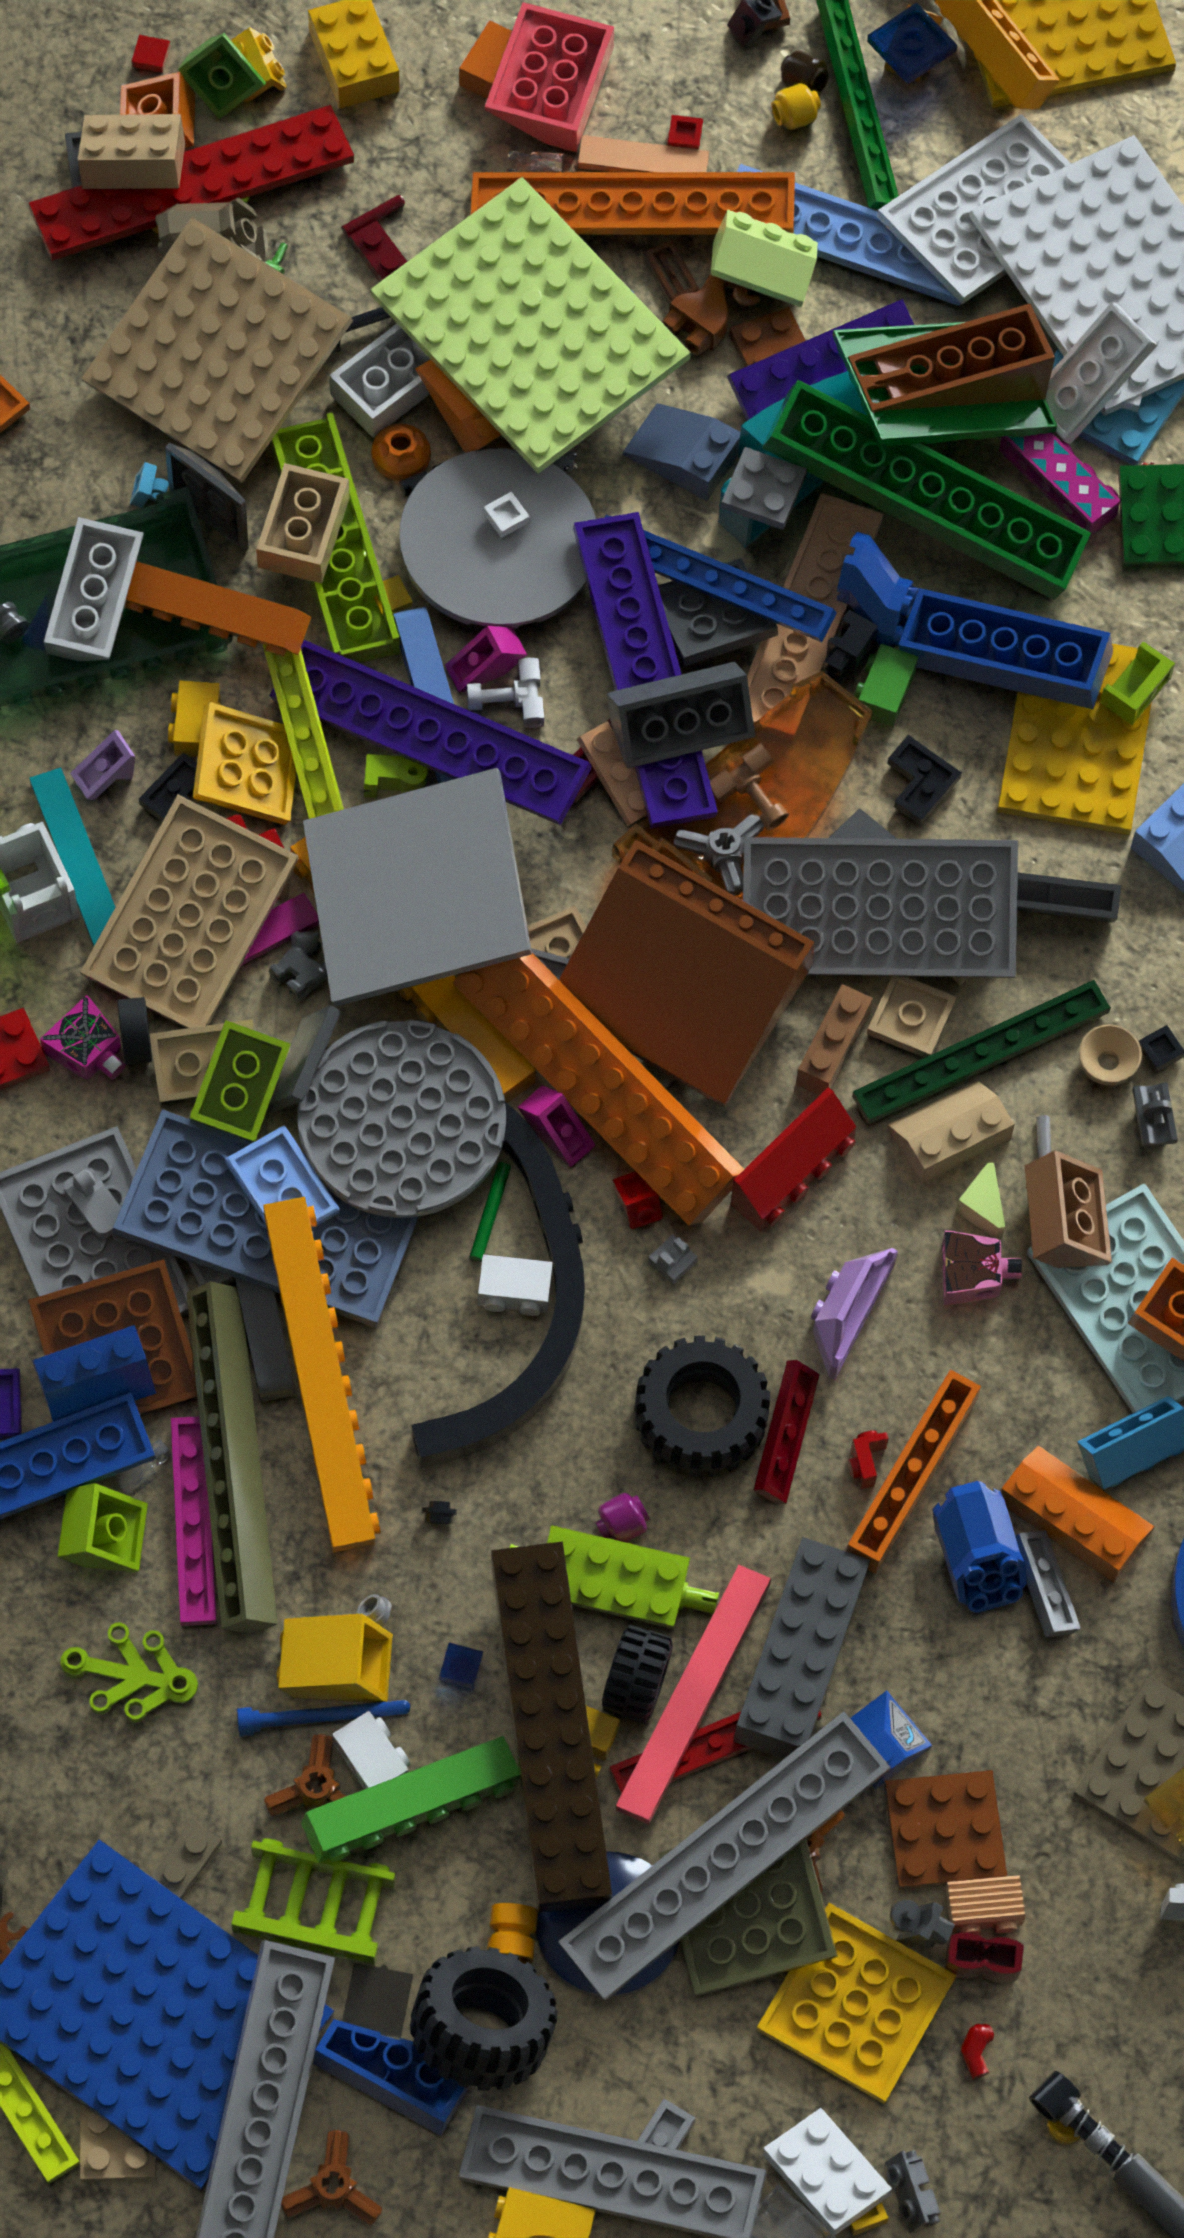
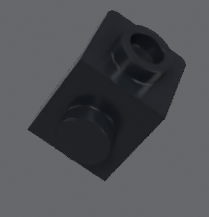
(751, 19)

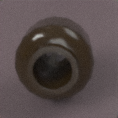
(805, 69)

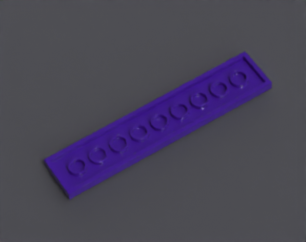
(640, 652)
(441, 733)

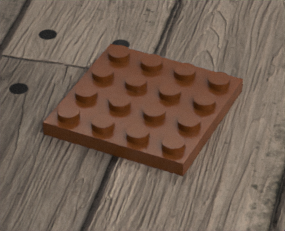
(118, 1301)

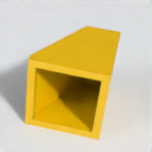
(335, 1658)

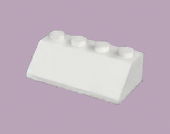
(92, 591)

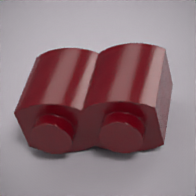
(993, 1959)

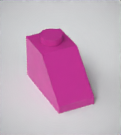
(486, 657)
(556, 1124)

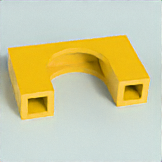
(539, 2216)

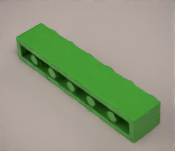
(410, 1800)

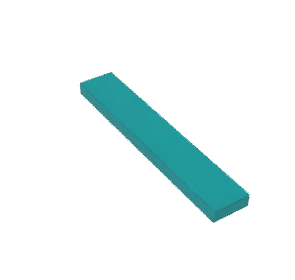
(74, 850)

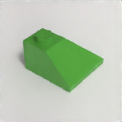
(220, 74)

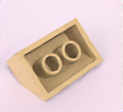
(952, 1130)

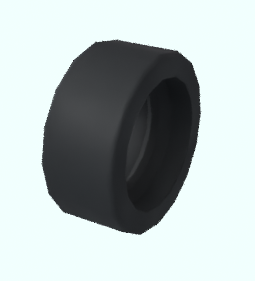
(134, 1031)

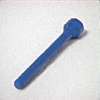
(252, 1721)

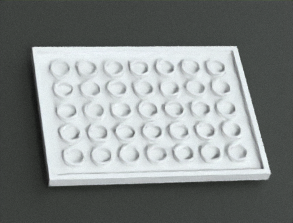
(1093, 239)

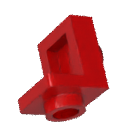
(861, 1463)

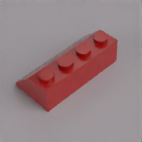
(793, 1161)

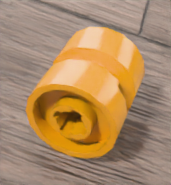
(512, 1928)

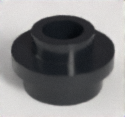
(439, 1512)

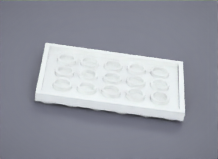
(935, 212)

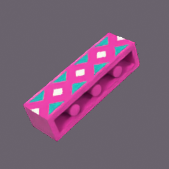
(1063, 479)

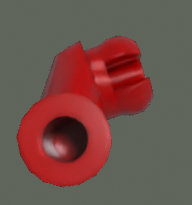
(972, 2049)

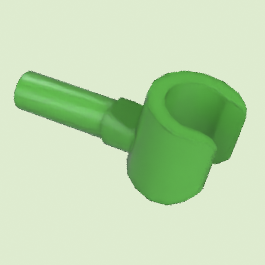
(274, 263)

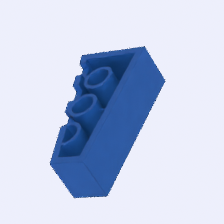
(389, 2073)

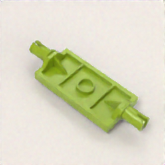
(628, 1579)

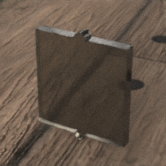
(378, 1999)

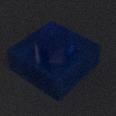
(461, 1665)

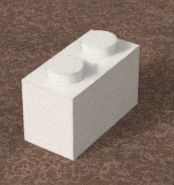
(514, 1284)
(369, 1752)

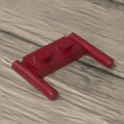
(373, 242)

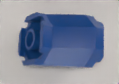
(876, 589)
(980, 1547)

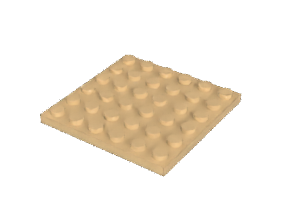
(217, 349)

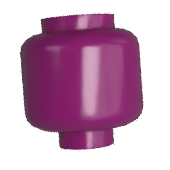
(622, 1518)

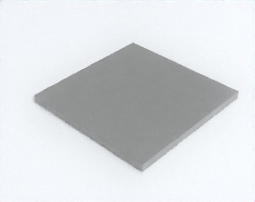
(416, 887)

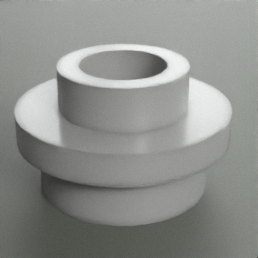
(375, 1608)

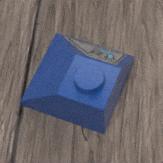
(891, 1734)

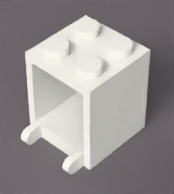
(41, 898)

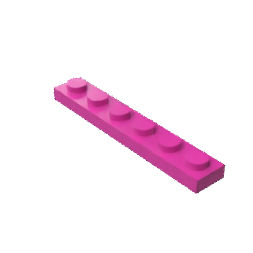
(193, 1525)

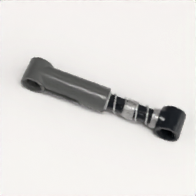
(1059, 2100)

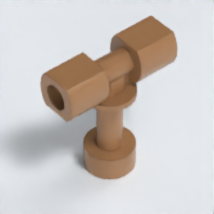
(746, 780)

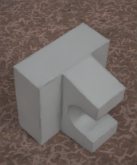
(673, 1259)

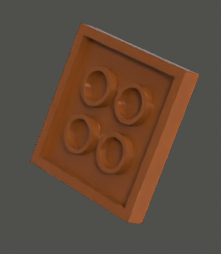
(945, 1829)

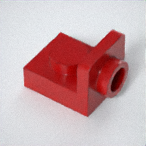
(637, 1199)

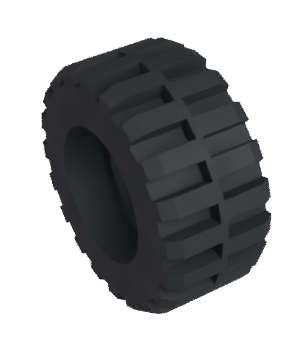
(708, 1363)
(477, 2053)

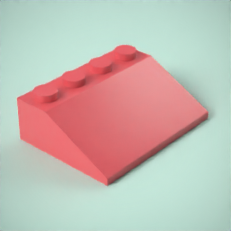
(551, 74)

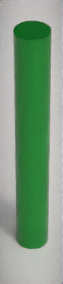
(490, 1211)

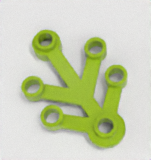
(134, 1675)

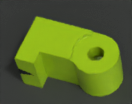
(392, 773)

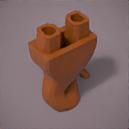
(705, 313)

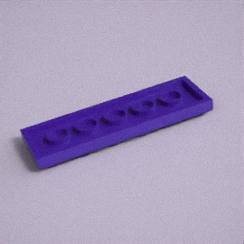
(809, 361)

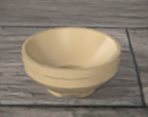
(1113, 1041)

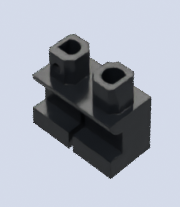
(851, 650)

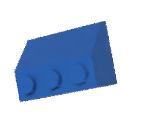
(94, 1373)

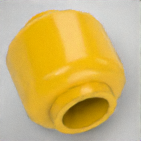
(795, 106)

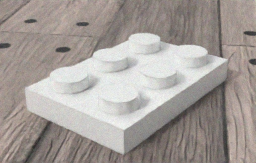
(827, 2171)

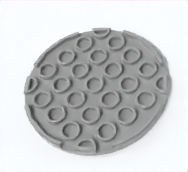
(463, 561)
(402, 1118)

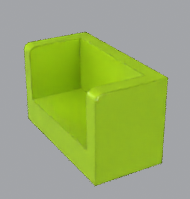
(1138, 684)

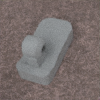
(93, 1201)

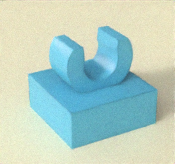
(147, 486)

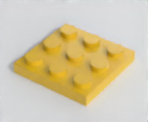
(245, 764)

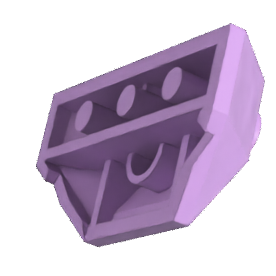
(849, 1305)

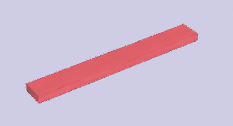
(693, 1694)

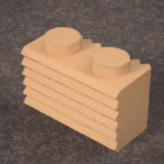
(985, 1904)

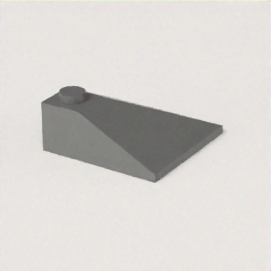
(211, 493)

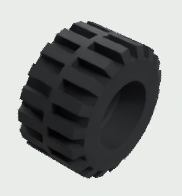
(637, 1673)

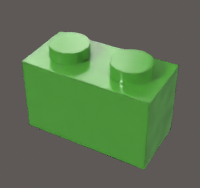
(887, 683)

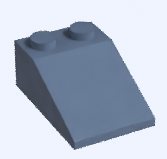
(685, 448)

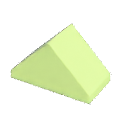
(982, 1203)

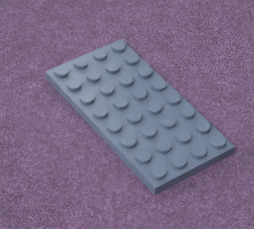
(197, 1211)

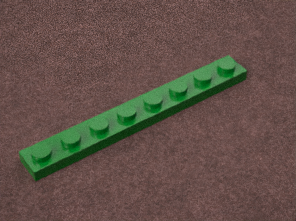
(858, 102)

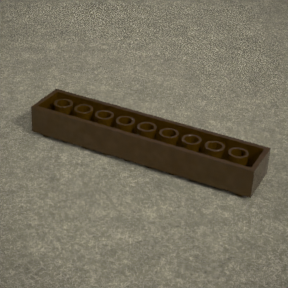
(551, 1727)

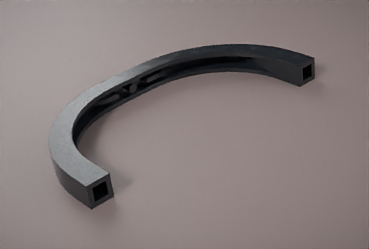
(506, 1412)

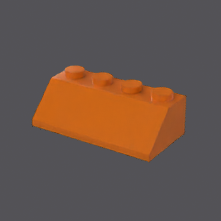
(1075, 1513)

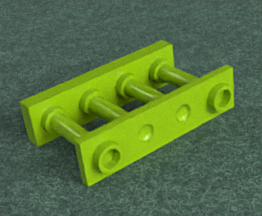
(288, 1928)

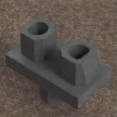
(1155, 1115)
(920, 1923)

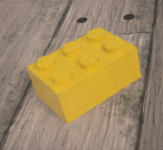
(353, 51)

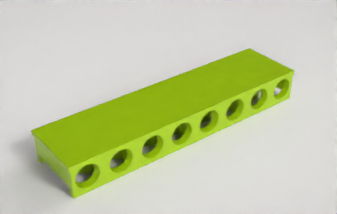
(352, 575)

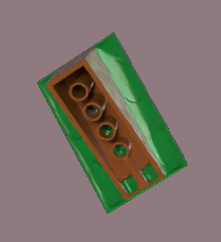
(952, 378)

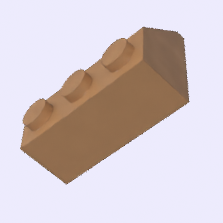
(1067, 1212)

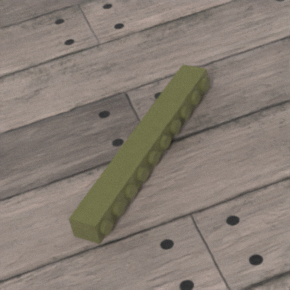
(231, 1459)

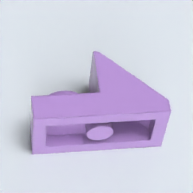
(104, 765)

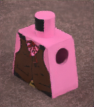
(974, 1267)

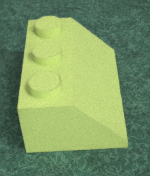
(763, 257)

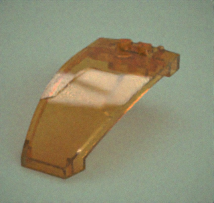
(812, 744)

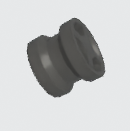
(11, 624)

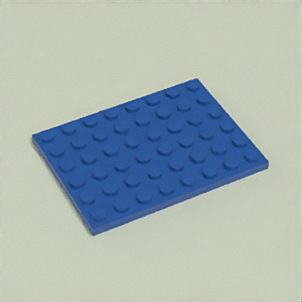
(132, 2008)

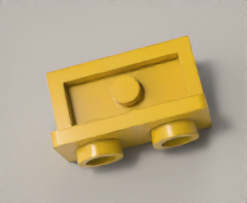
(258, 51)

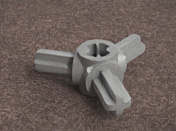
(722, 849)

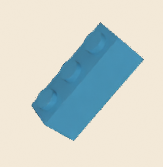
(1134, 1443)

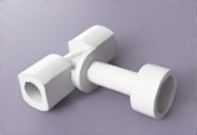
(523, 693)

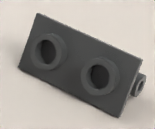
(916, 2207)

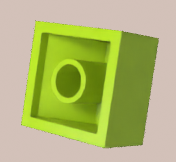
(102, 1529)

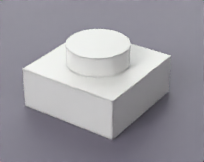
(506, 514)

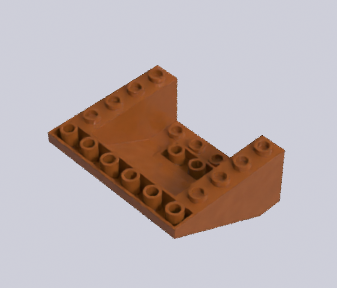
(685, 972)

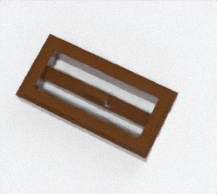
(648, 256)

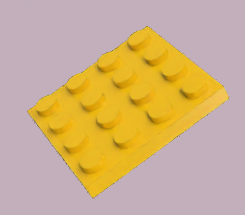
(859, 2010)

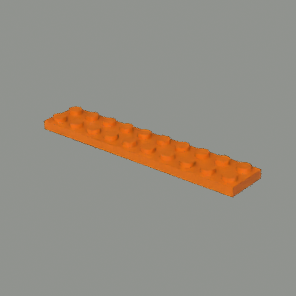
(651, 200)

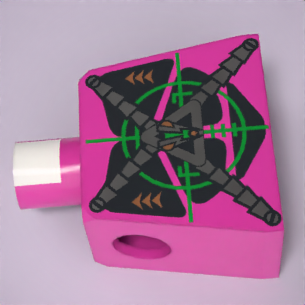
(84, 1042)

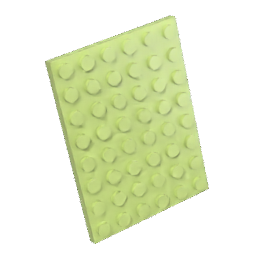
(530, 324)

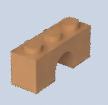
(830, 1045)

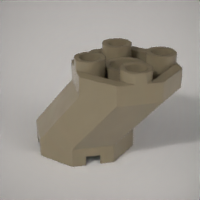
(228, 219)

